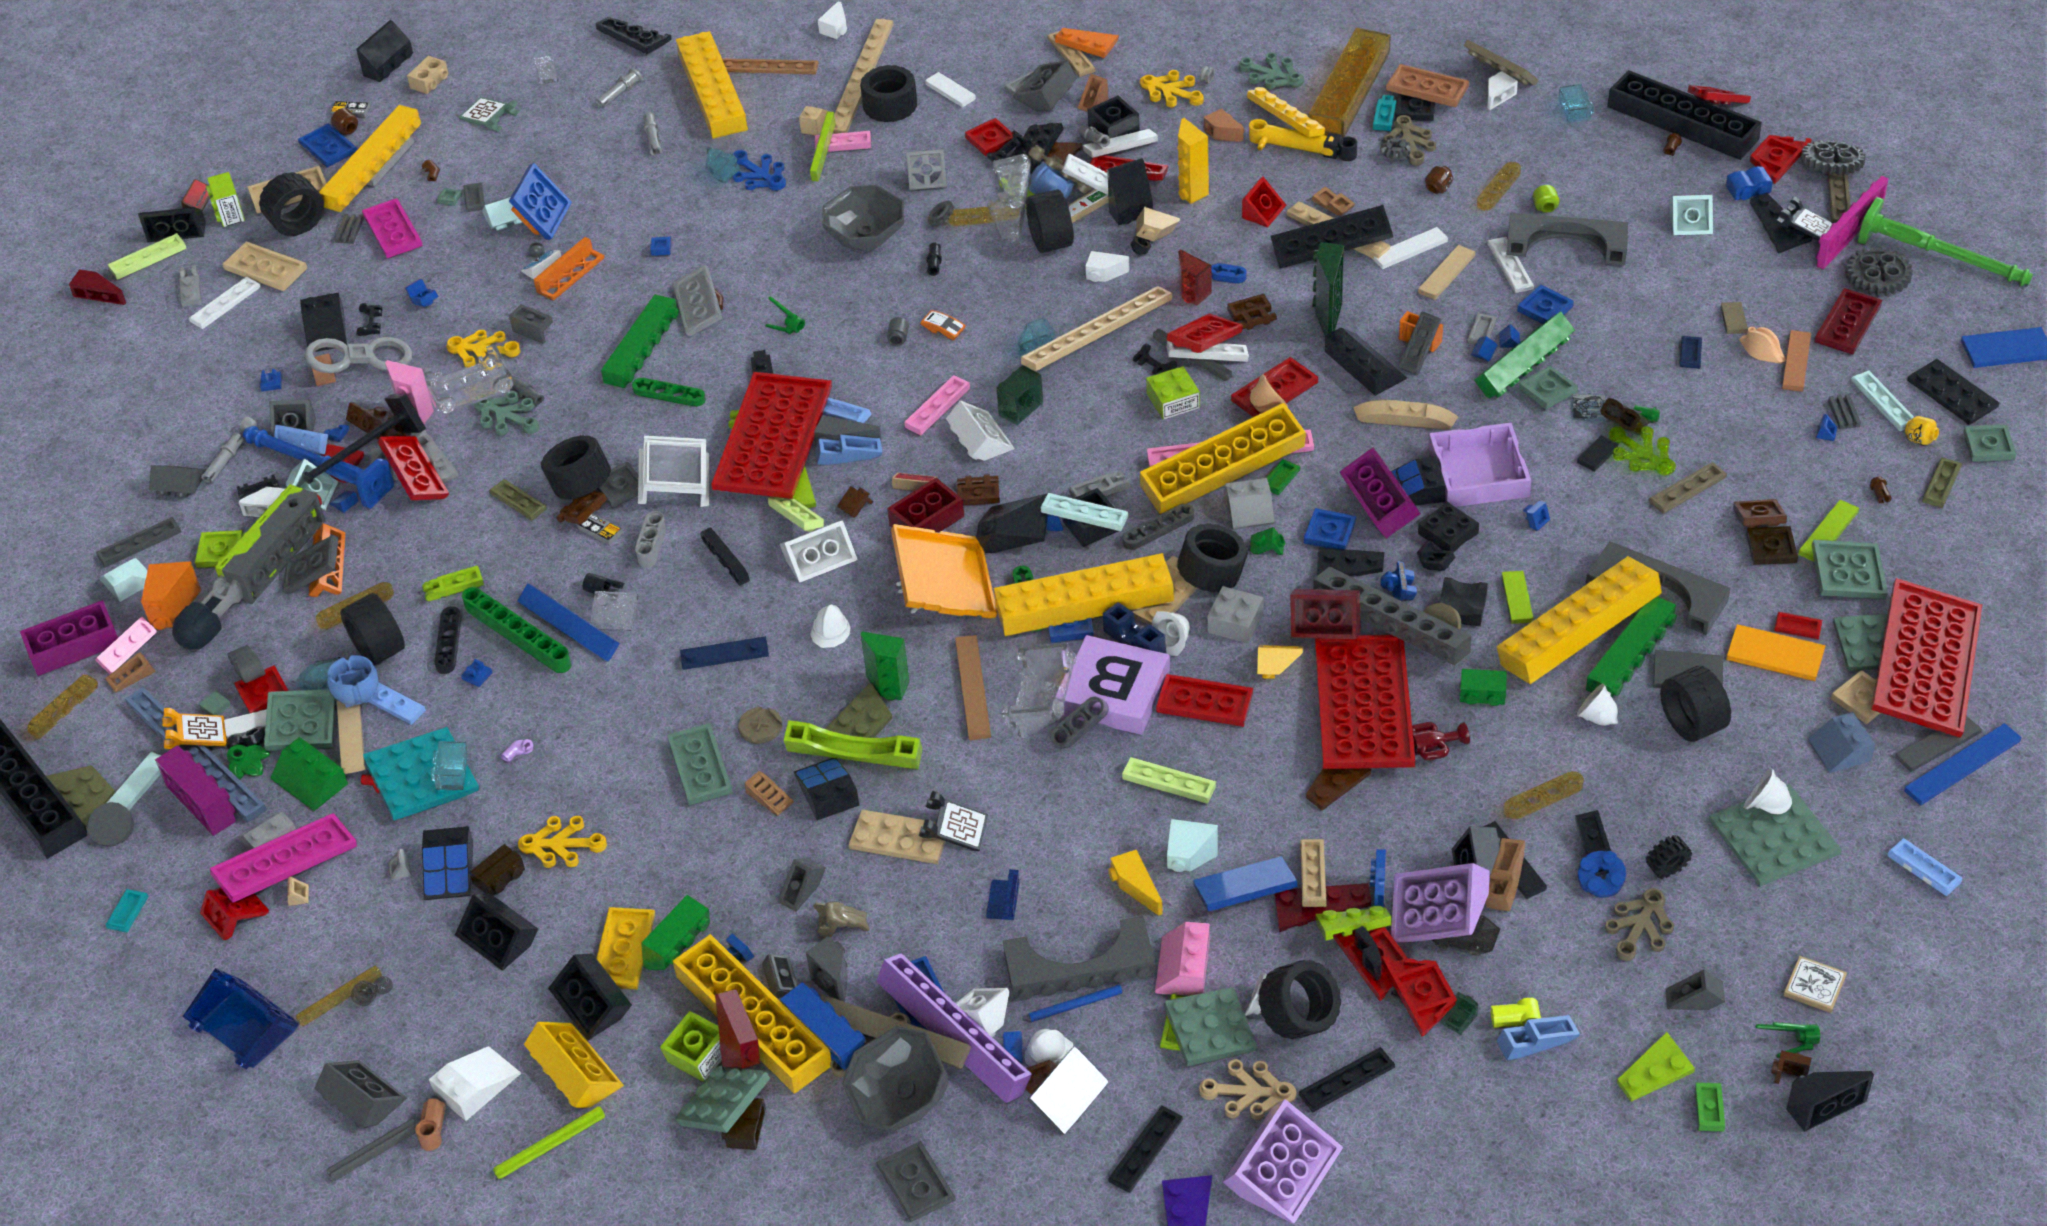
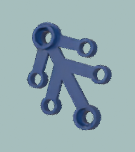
(774, 181)

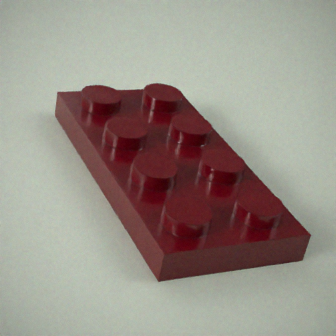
(1848, 321)

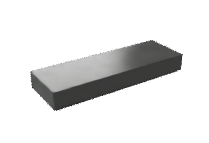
(1419, 343)

